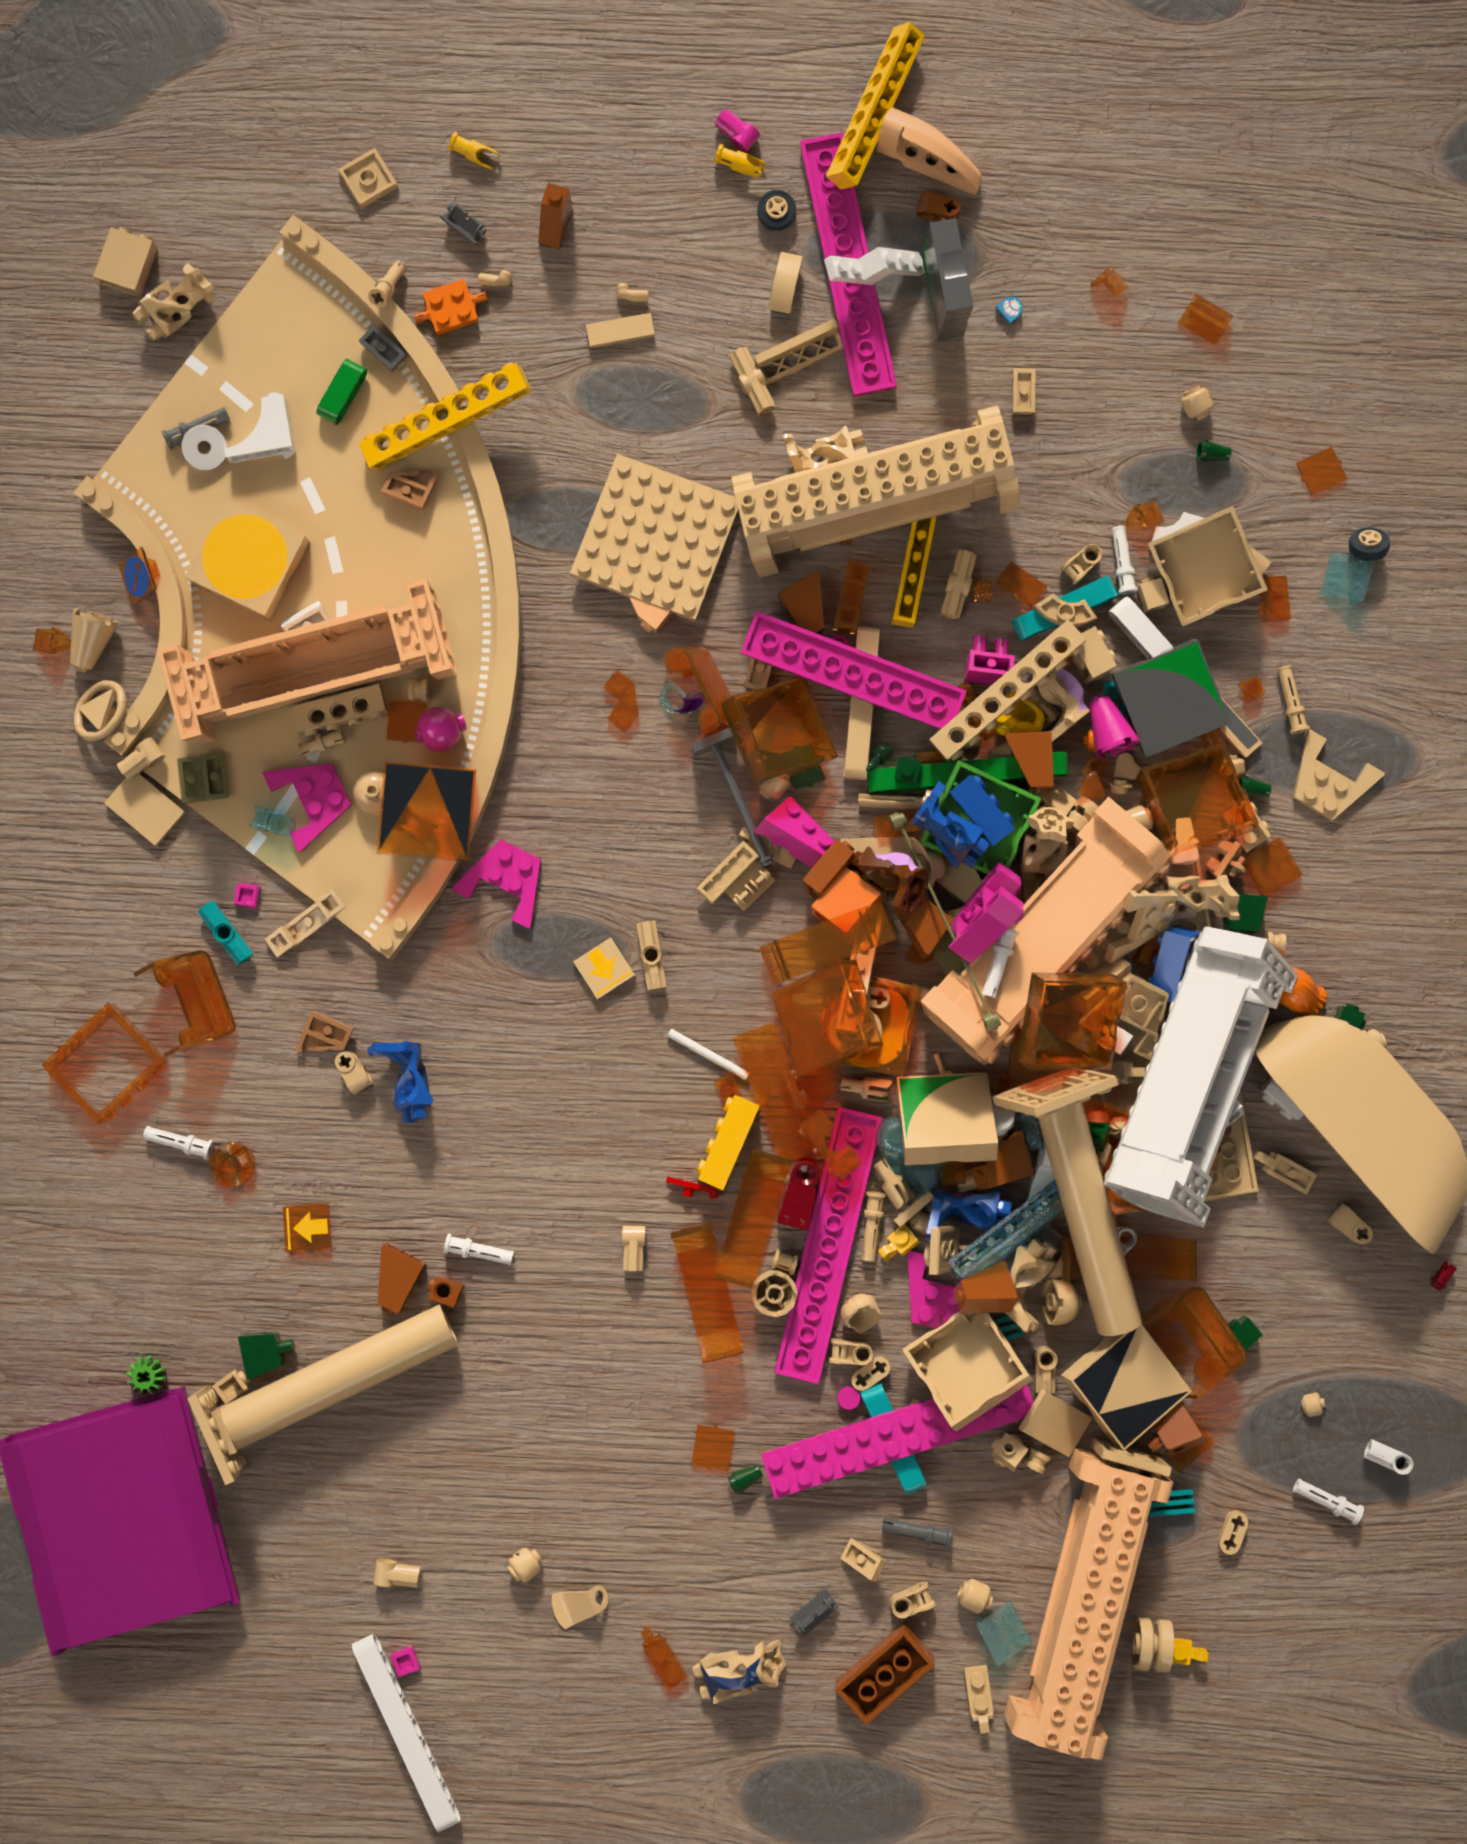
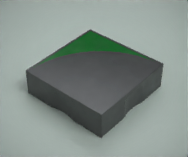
(947, 279)
(1170, 697)

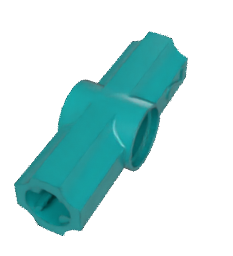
(234, 943)

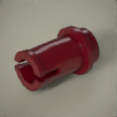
(1442, 1276)

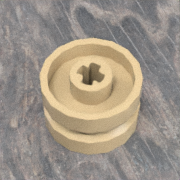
(1152, 1645)

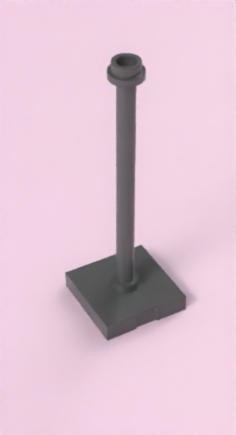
(715, 745)

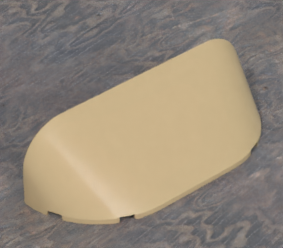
(1372, 1119)

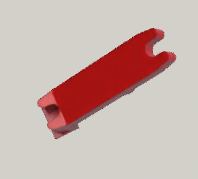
(690, 1186)

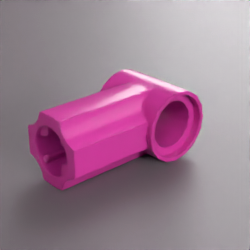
(742, 134)

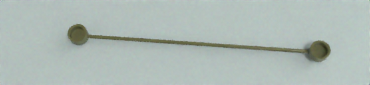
(990, 1020)

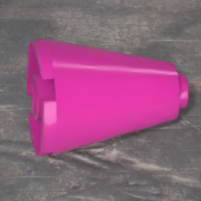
(1110, 728)

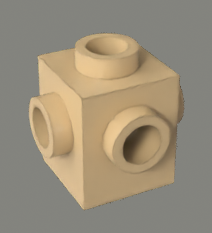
(1008, 1459)

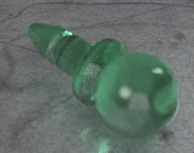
(881, 754)

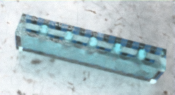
(1008, 1233)

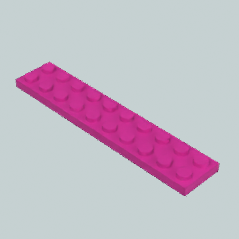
(852, 671)

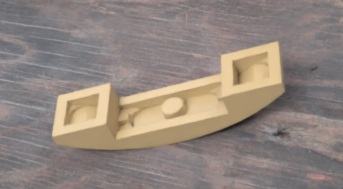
(306, 923)

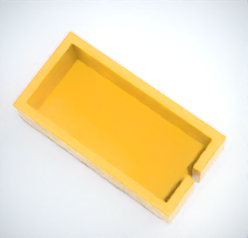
(728, 1142)

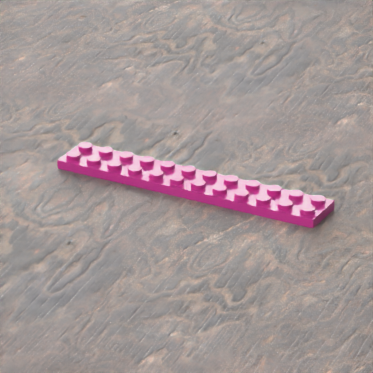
(854, 304)
(827, 1251)
(878, 1442)

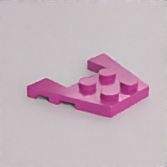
(320, 794)
(509, 870)
(930, 1301)

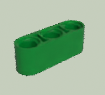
(341, 391)

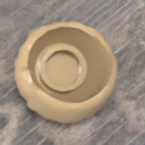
(860, 1312)

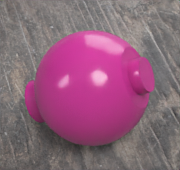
(439, 729)

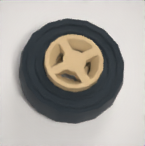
(779, 202)
(1369, 544)

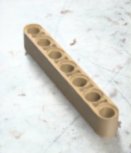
(860, 715)

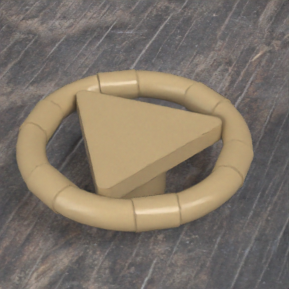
(100, 710)

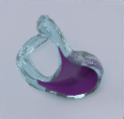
(690, 702)

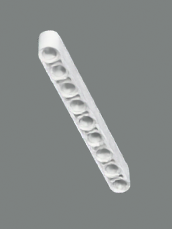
(406, 1732)

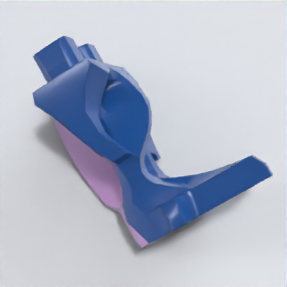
(972, 1208)

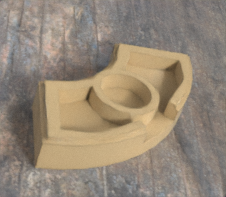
(1059, 611)

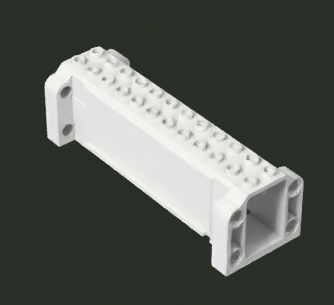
(1197, 1074)

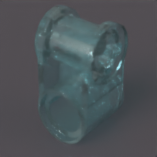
(269, 820)

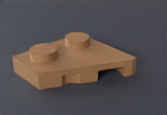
(410, 487)
(324, 1034)

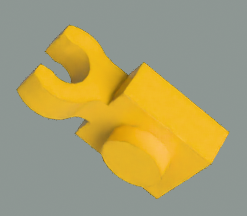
(901, 1241)
(1184, 1652)

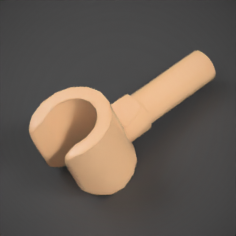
(940, 1065)

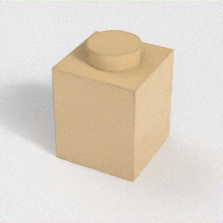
(1152, 594)

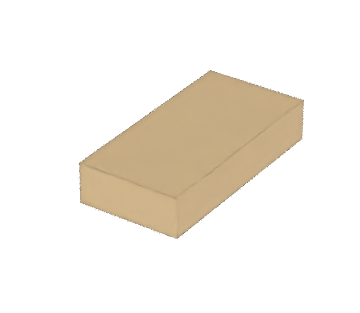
(912, 1209)

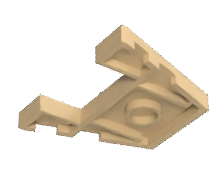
(1325, 788)
(1150, 920)
(1144, 1008)

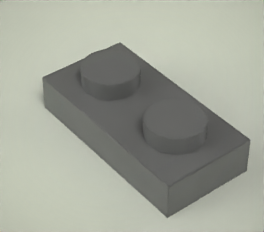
(382, 348)

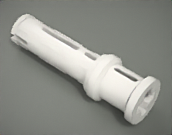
(1125, 570)
(1002, 951)
(190, 1143)
(467, 1248)
(1339, 1505)

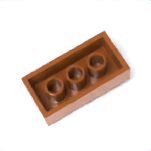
(884, 1673)

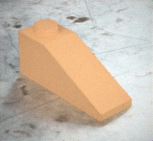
(650, 615)

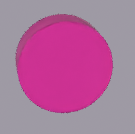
(848, 1397)

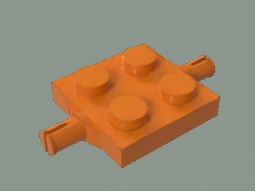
(450, 307)

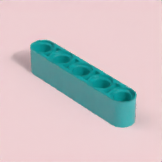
(1095, 595)
(906, 1467)

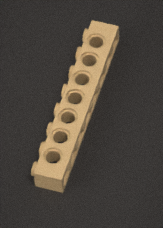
(1066, 634)

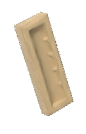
(727, 872)

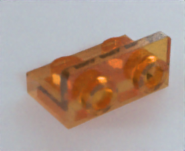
(1274, 602)
(884, 828)

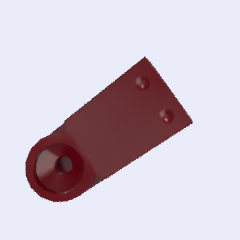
(799, 1194)

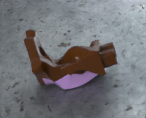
(894, 872)

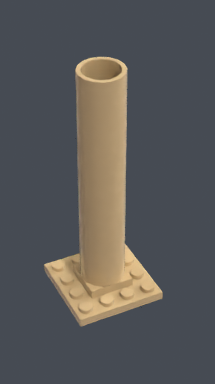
(1079, 1180)
(316, 1387)

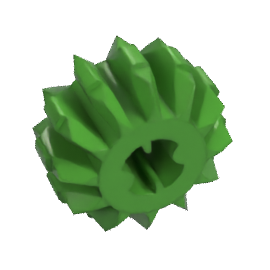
(137, 1376)

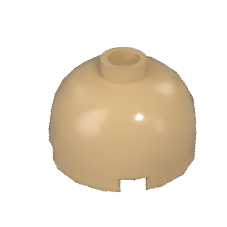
(368, 792)
(774, 1293)
(1061, 1302)

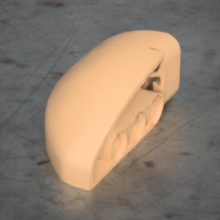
(907, 133)

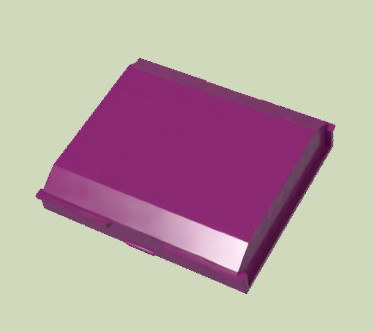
(118, 1519)

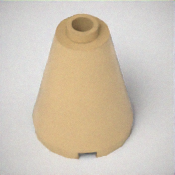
(89, 638)

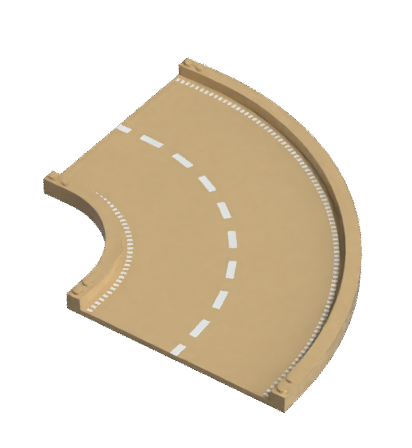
(290, 338)

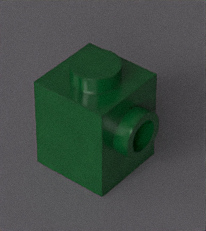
(1352, 1015)
(1245, 1331)

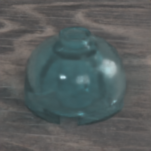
(889, 1138)
(921, 1178)

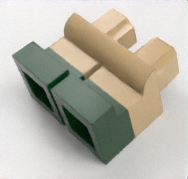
(1100, 1134)

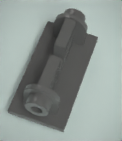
(471, 230)
(814, 1612)

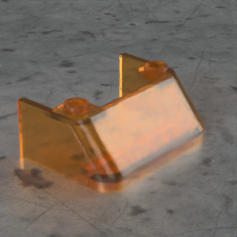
(199, 996)
(1209, 1331)

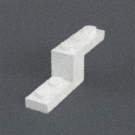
(874, 266)

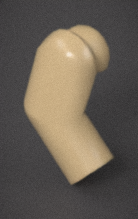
(494, 280)

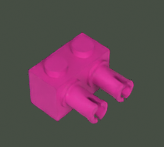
(986, 666)

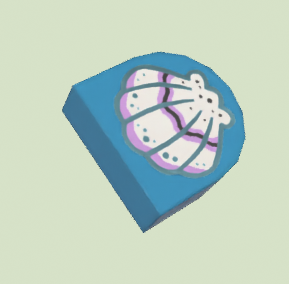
(1010, 309)

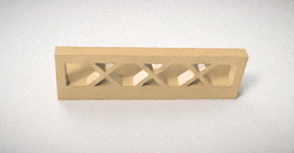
(798, 344)

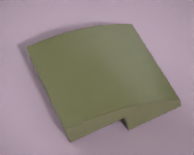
(202, 778)

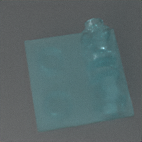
(1347, 577)
(1031, 1130)
(1003, 1633)

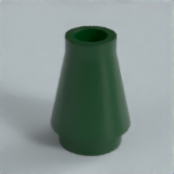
(1210, 451)
(1254, 787)
(744, 1478)

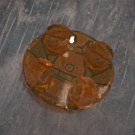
(232, 1164)

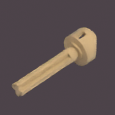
(893, 801)

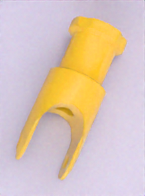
(469, 149)
(739, 161)

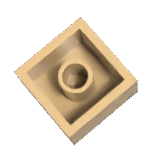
(1095, 659)

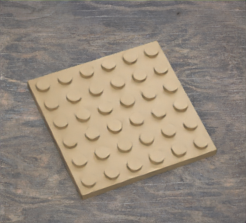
(658, 533)

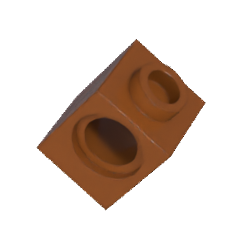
(455, 1291)

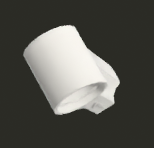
(1387, 1457)

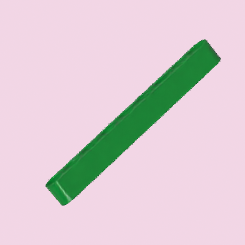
(1002, 768)

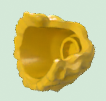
(1023, 719)

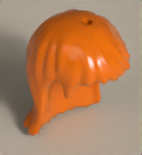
(1305, 997)

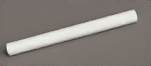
(706, 1053)

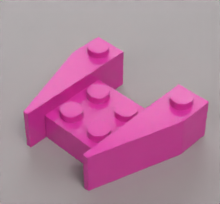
(987, 913)

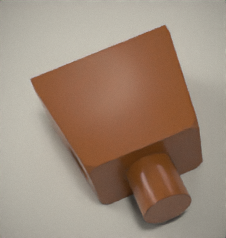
(1176, 1432)

